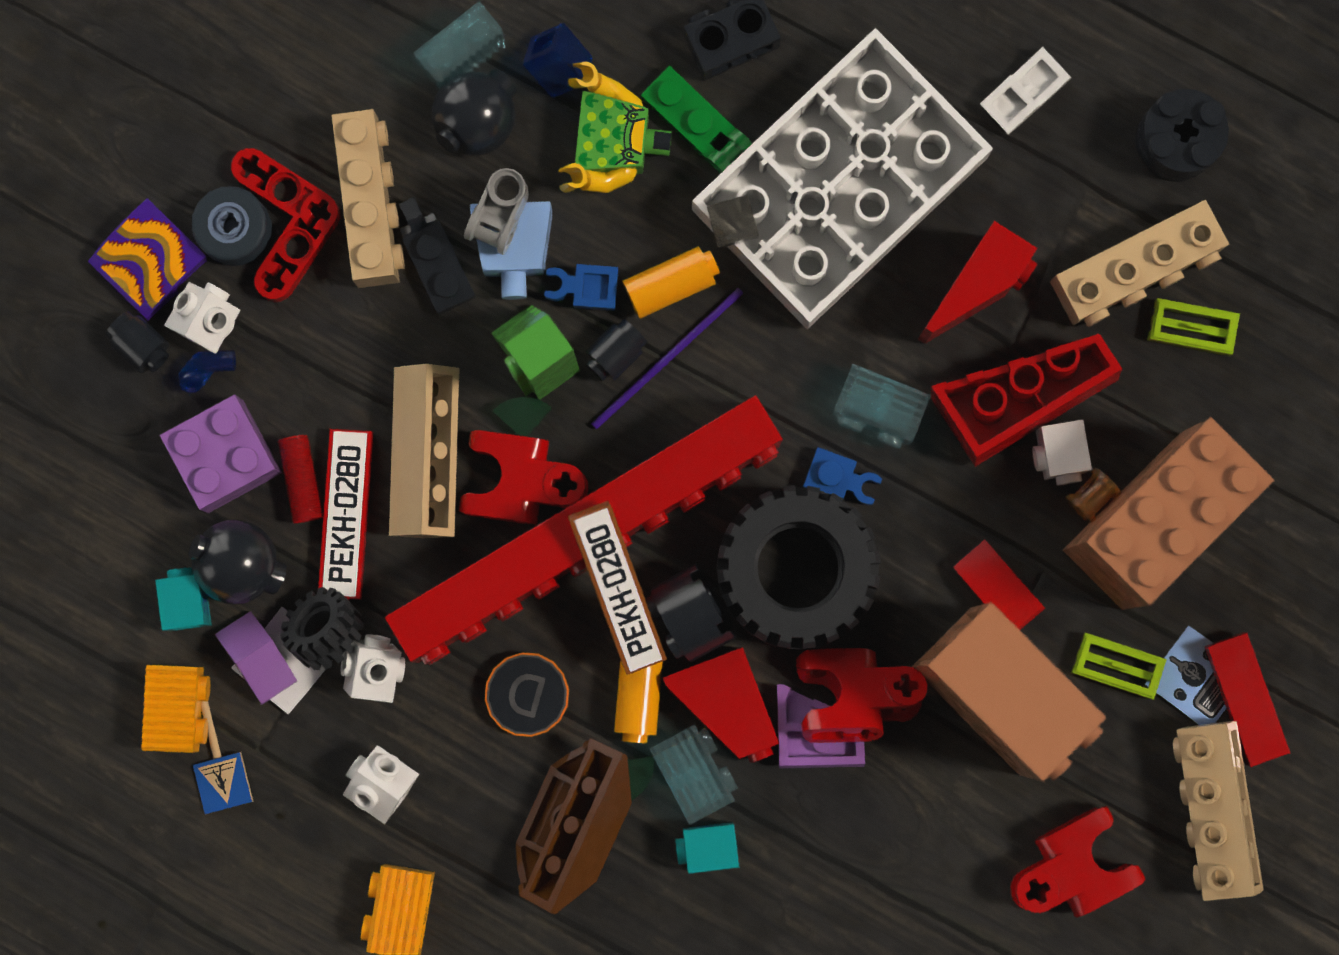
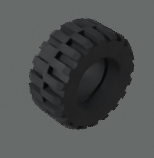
(855, 556)

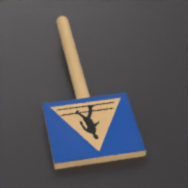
(221, 780)

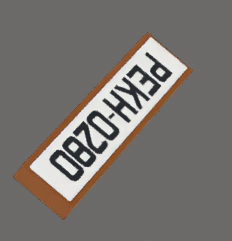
(617, 587)

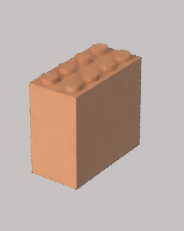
(1168, 515)
(1010, 693)

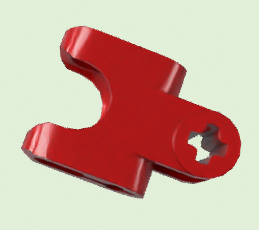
(525, 479)
(863, 694)
(1070, 870)

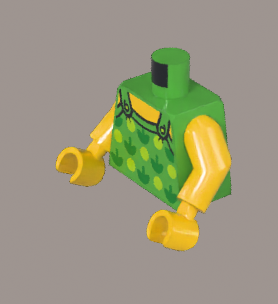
(610, 135)

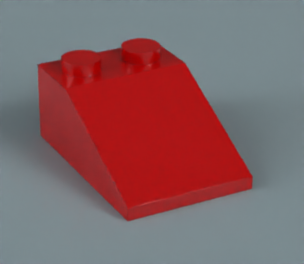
(992, 270)

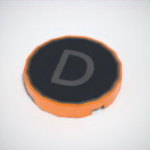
(527, 694)

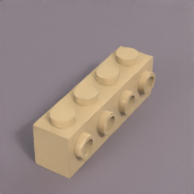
(366, 198)
(1139, 263)
(424, 451)
(1218, 810)

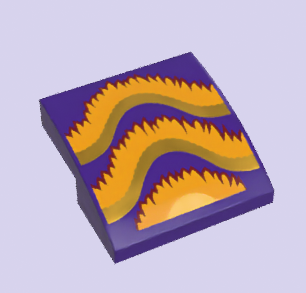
(147, 259)

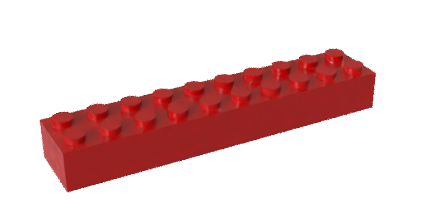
(550, 550)

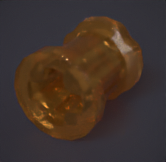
(1093, 495)

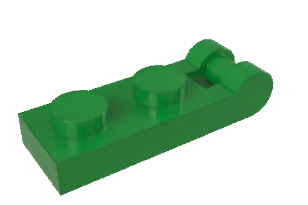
(694, 119)

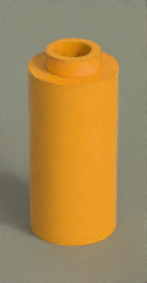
(671, 281)
(638, 703)

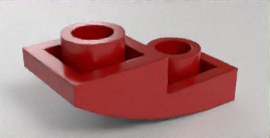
(997, 583)

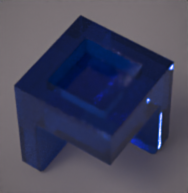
(552, 59)

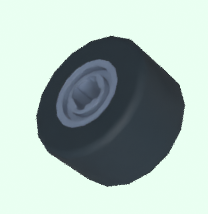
(244, 234)

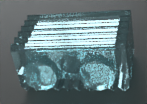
(460, 45)
(880, 406)
(693, 774)

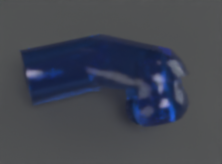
(202, 366)

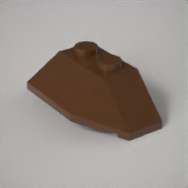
(573, 825)

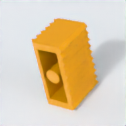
(174, 709)
(399, 910)

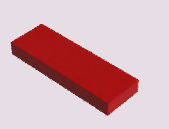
(1247, 699)

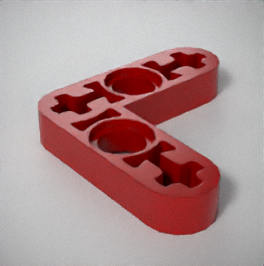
(298, 208)

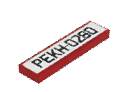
(346, 511)

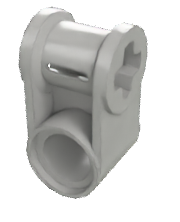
(498, 213)

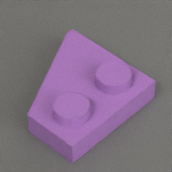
(799, 753)

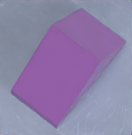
(256, 657)

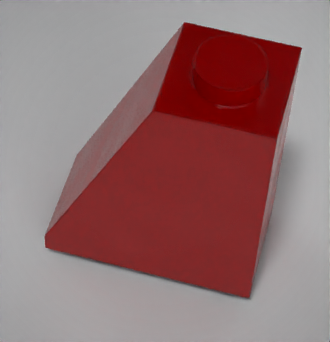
(728, 703)

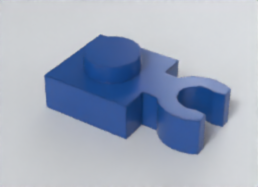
(591, 286)
(835, 475)

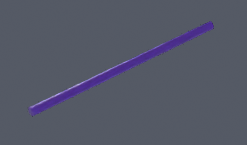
(667, 358)

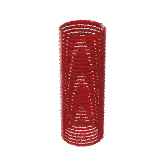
(301, 478)

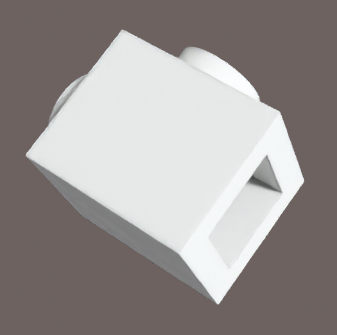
(1062, 452)

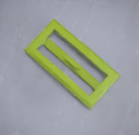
(1191, 343)
(1084, 655)

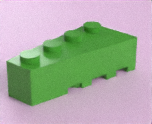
(536, 352)

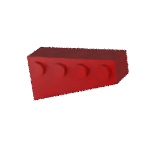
(1013, 400)

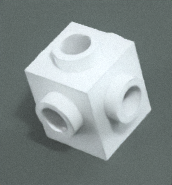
(203, 316)
(372, 669)
(379, 783)

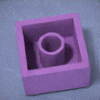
(220, 454)

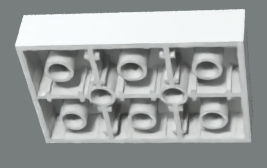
(846, 176)

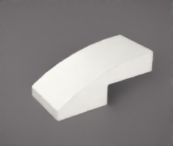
(1025, 90)

